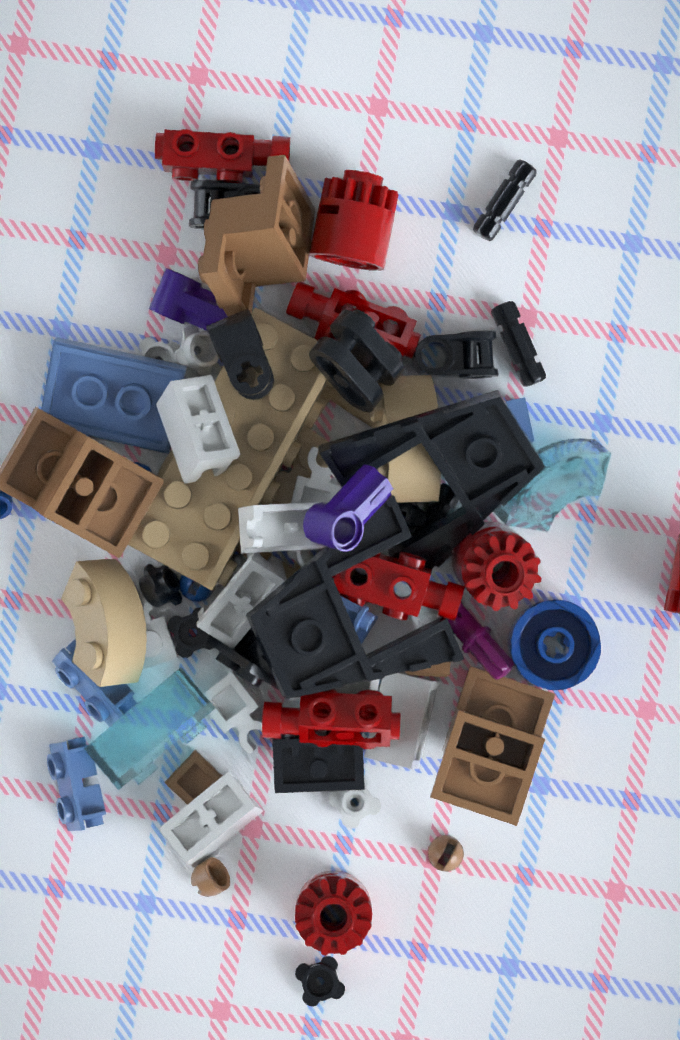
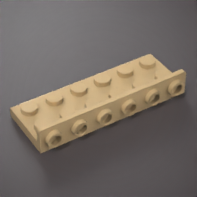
(198, 522)

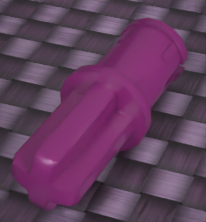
(480, 644)

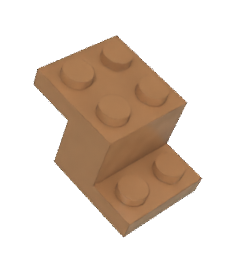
(257, 238)
(78, 482)
(492, 746)

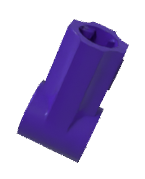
(185, 301)
(342, 519)

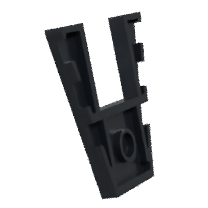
(475, 449)
(311, 636)

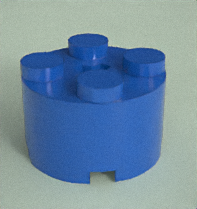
(578, 637)

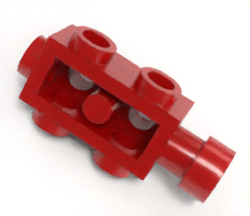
(209, 154)
(325, 310)
(386, 572)
(341, 713)

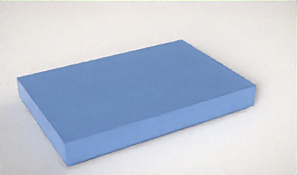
(109, 393)

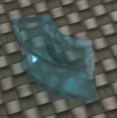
(571, 471)
(149, 729)

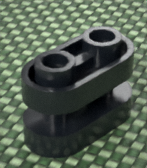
(357, 360)

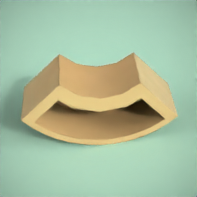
(413, 472)
(106, 622)

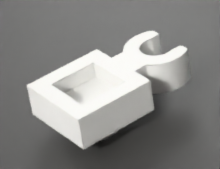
(318, 486)
(159, 642)
(234, 707)

